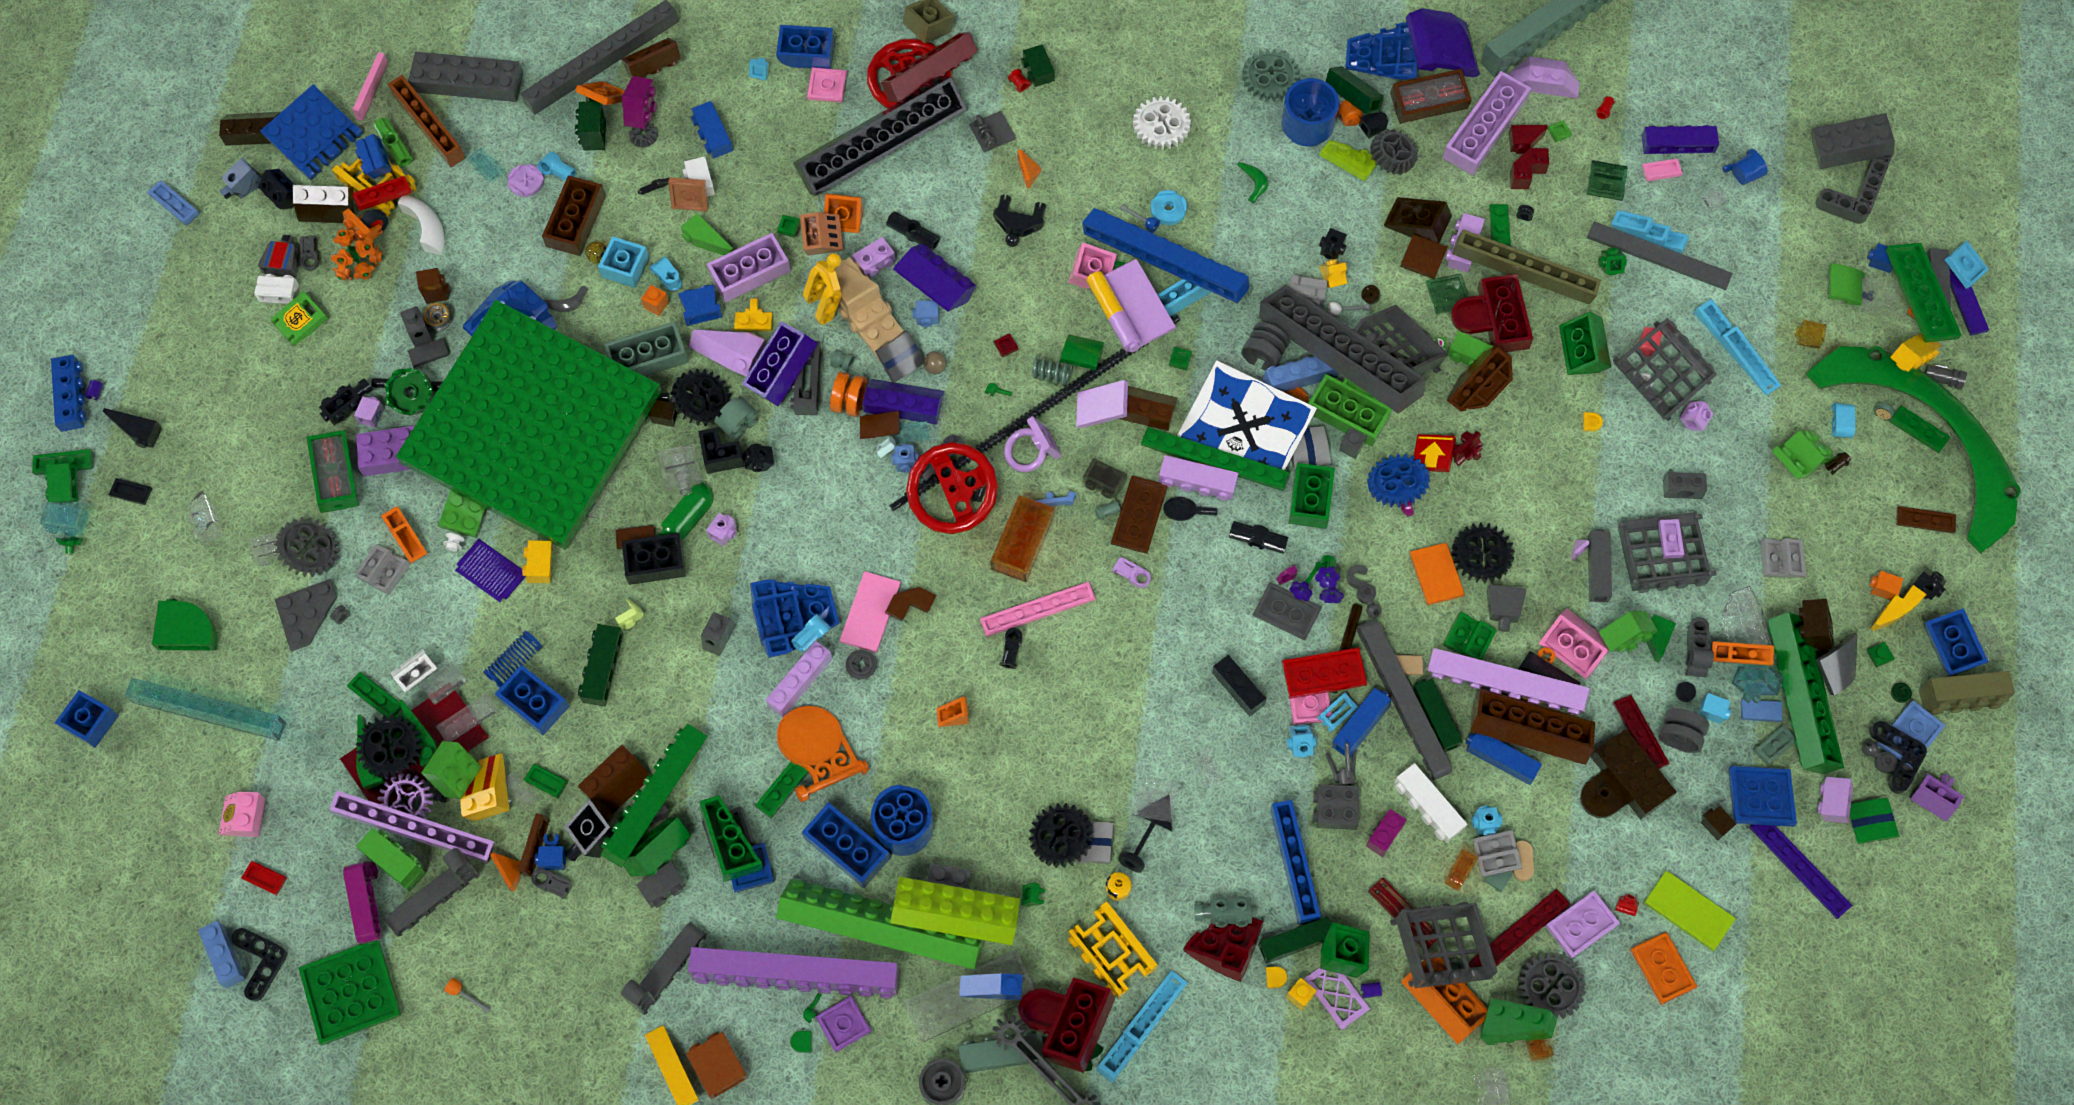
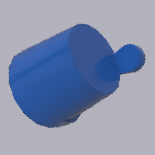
(1748, 168)

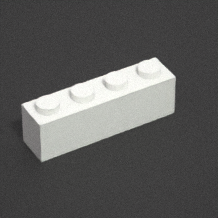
(1430, 803)

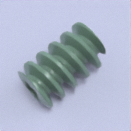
(1051, 371)

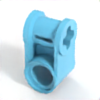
(666, 273)

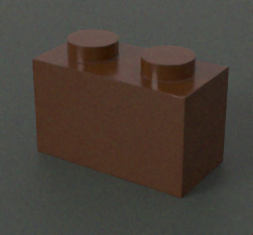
(432, 285)

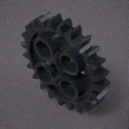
(700, 396)
(1465, 553)
(370, 751)
(1074, 845)

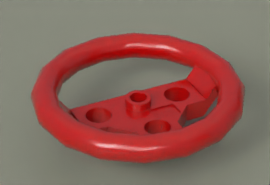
(889, 53)
(940, 459)

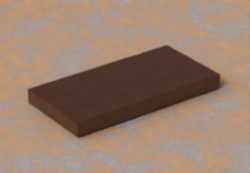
(1139, 514)

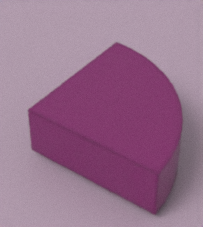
(1287, 575)

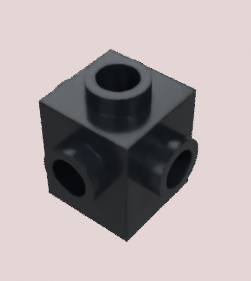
(1333, 244)
(758, 458)
(1930, 583)

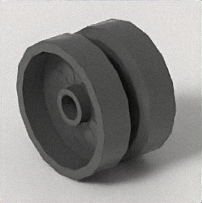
(1684, 730)
(942, 1071)

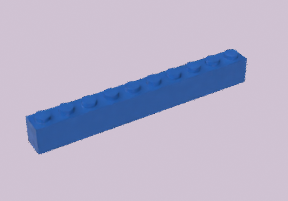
(1166, 255)

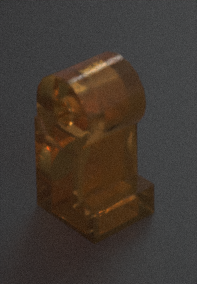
(1461, 870)
(1538, 1050)

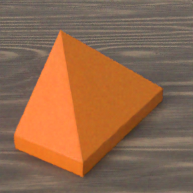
(1029, 168)
(508, 869)

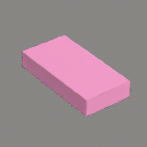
(1662, 169)

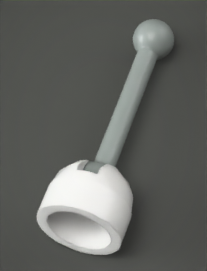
(1336, 308)

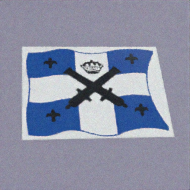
(1247, 418)

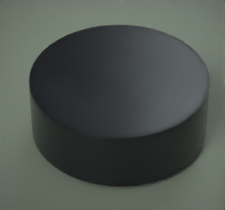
(1685, 692)

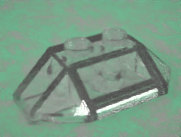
(1745, 619)

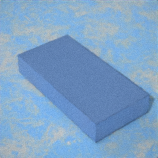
(1762, 711)

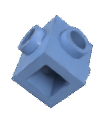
(904, 457)

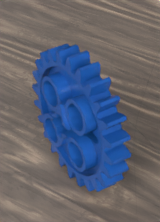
(1398, 480)

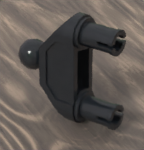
(1018, 224)

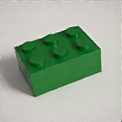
(1311, 495)

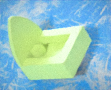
(629, 618)

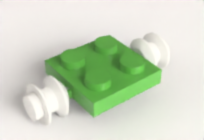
(461, 517)

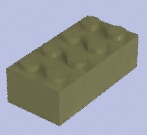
(1967, 692)

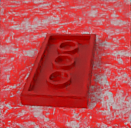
(1324, 673)

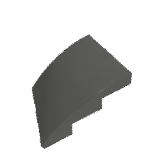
(1839, 664)

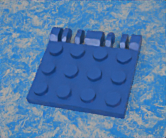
(310, 129)

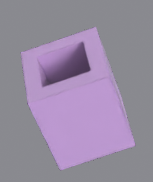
(369, 411)

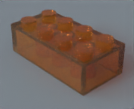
(1022, 538)

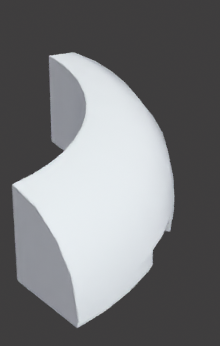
(432, 231)

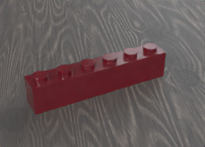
(928, 67)

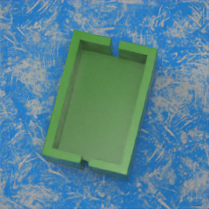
(392, 858)

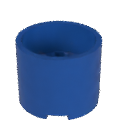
(1310, 112)
(901, 836)

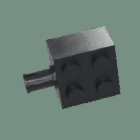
(590, 829)

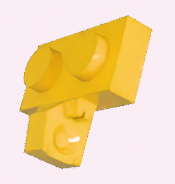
(753, 318)

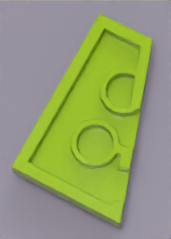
(1351, 160)

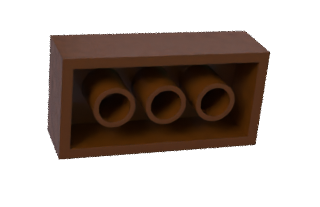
(573, 215)

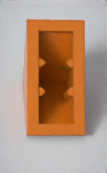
(953, 713)

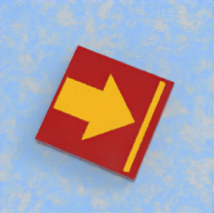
(1435, 451)

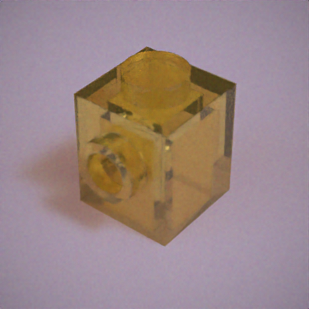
(1810, 334)

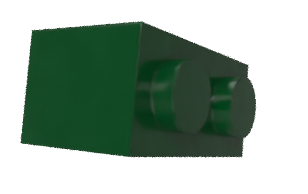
(1038, 65)

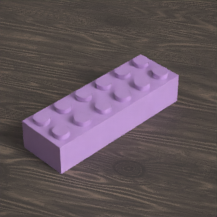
(1486, 123)

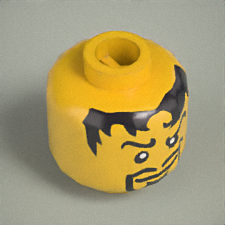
(1115, 892)

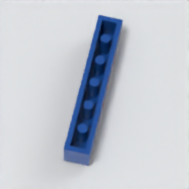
(1295, 862)

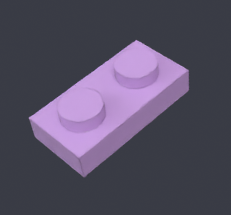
(1671, 538)

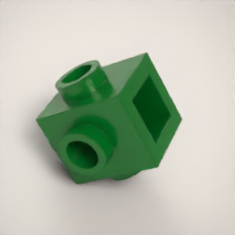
(1612, 261)

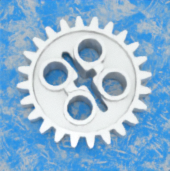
(1174, 116)

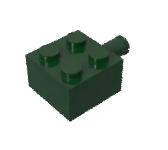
(591, 125)

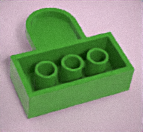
(1349, 406)

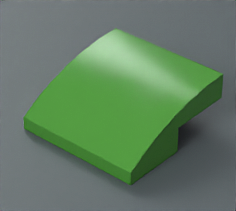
(1845, 284)

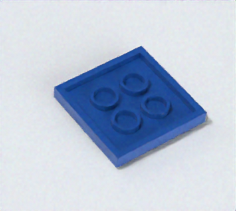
(1762, 796)

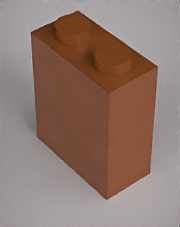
(716, 1065)

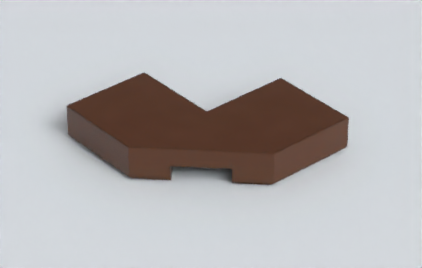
(915, 597)

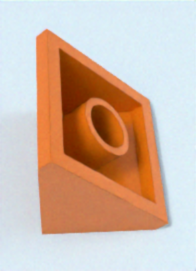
(848, 208)

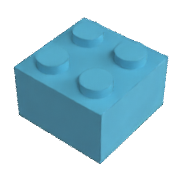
(623, 262)

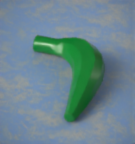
(1259, 179)

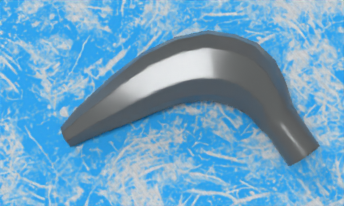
(568, 304)

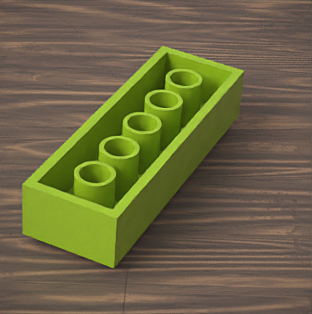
(955, 910)

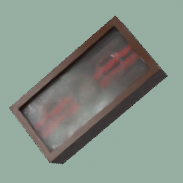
(1430, 96)

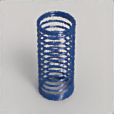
(528, 637)

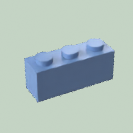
(221, 954)

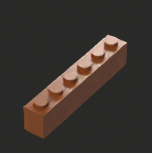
(426, 121)

